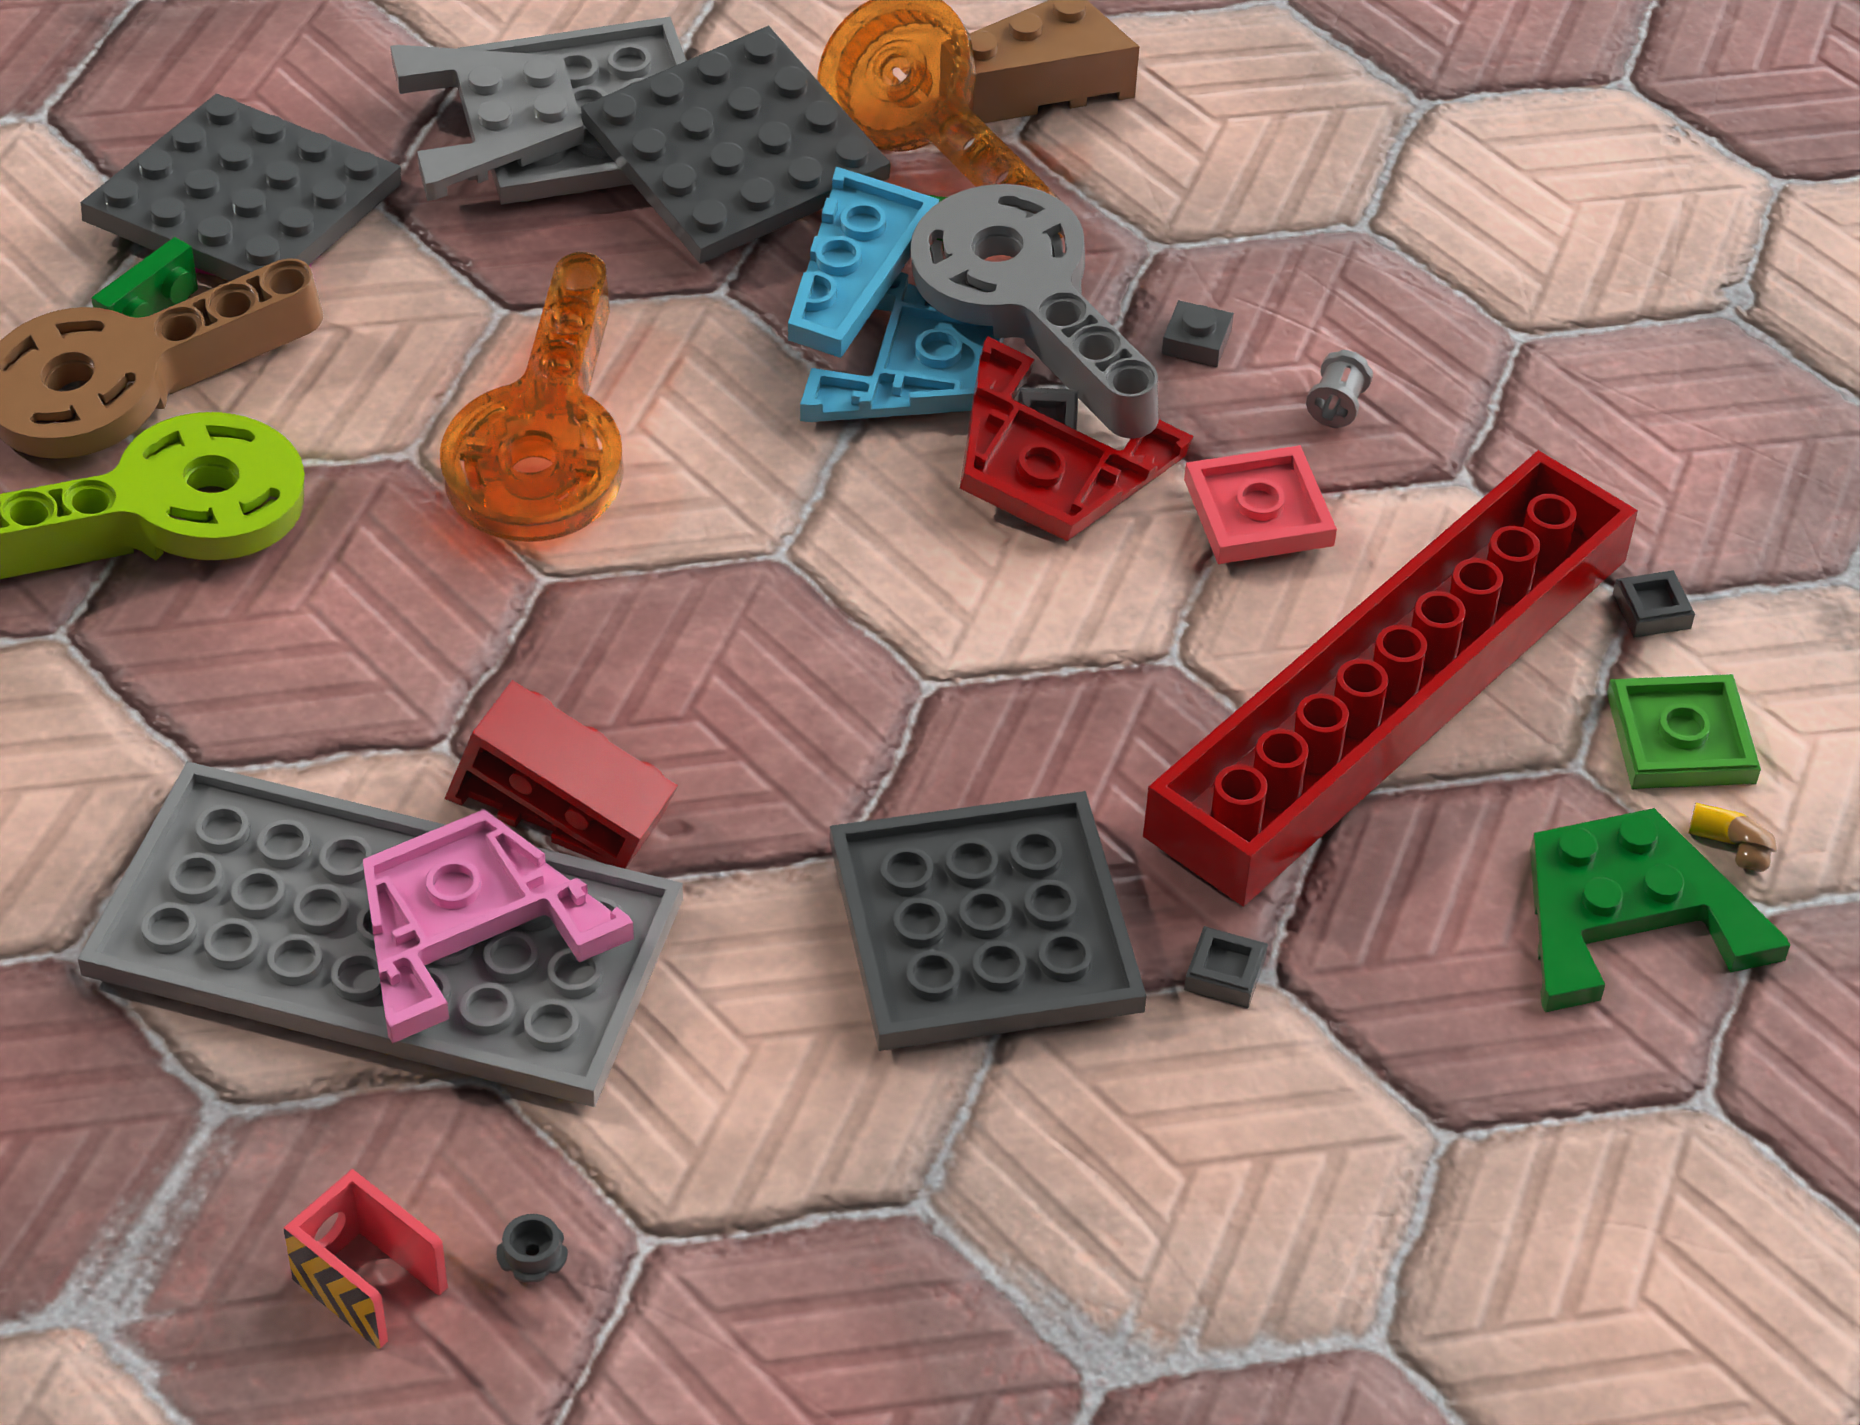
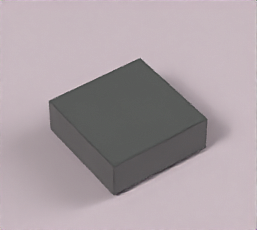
(1653, 603)
(1226, 967)

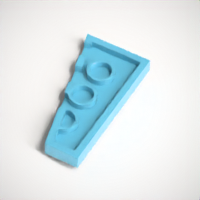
(854, 259)

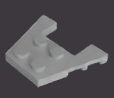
(511, 101)

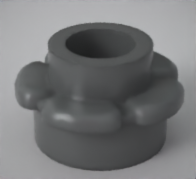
(527, 1234)

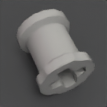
(1331, 384)

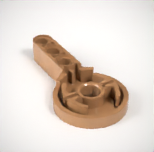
(155, 351)

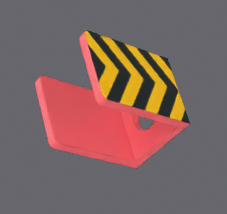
(381, 1221)

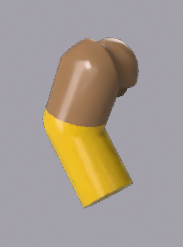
(1738, 829)

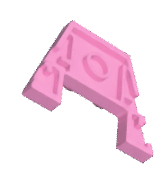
(458, 891)

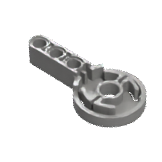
(1033, 294)

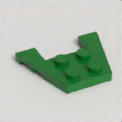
(1626, 880)

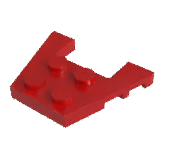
(1045, 467)

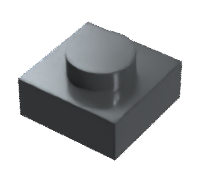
(1197, 333)

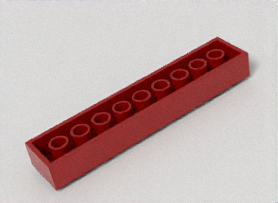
(1386, 677)

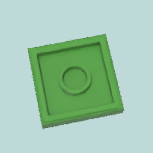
(1683, 731)

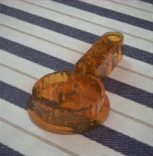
(933, 99)

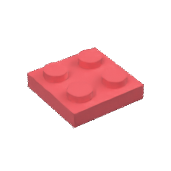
(1259, 504)

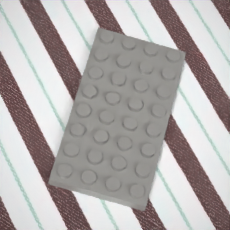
(263, 912)

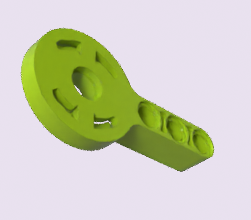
(159, 479)

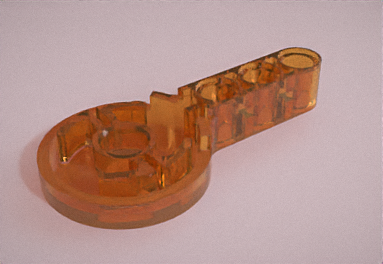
(545, 418)

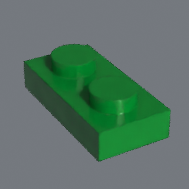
(152, 284)

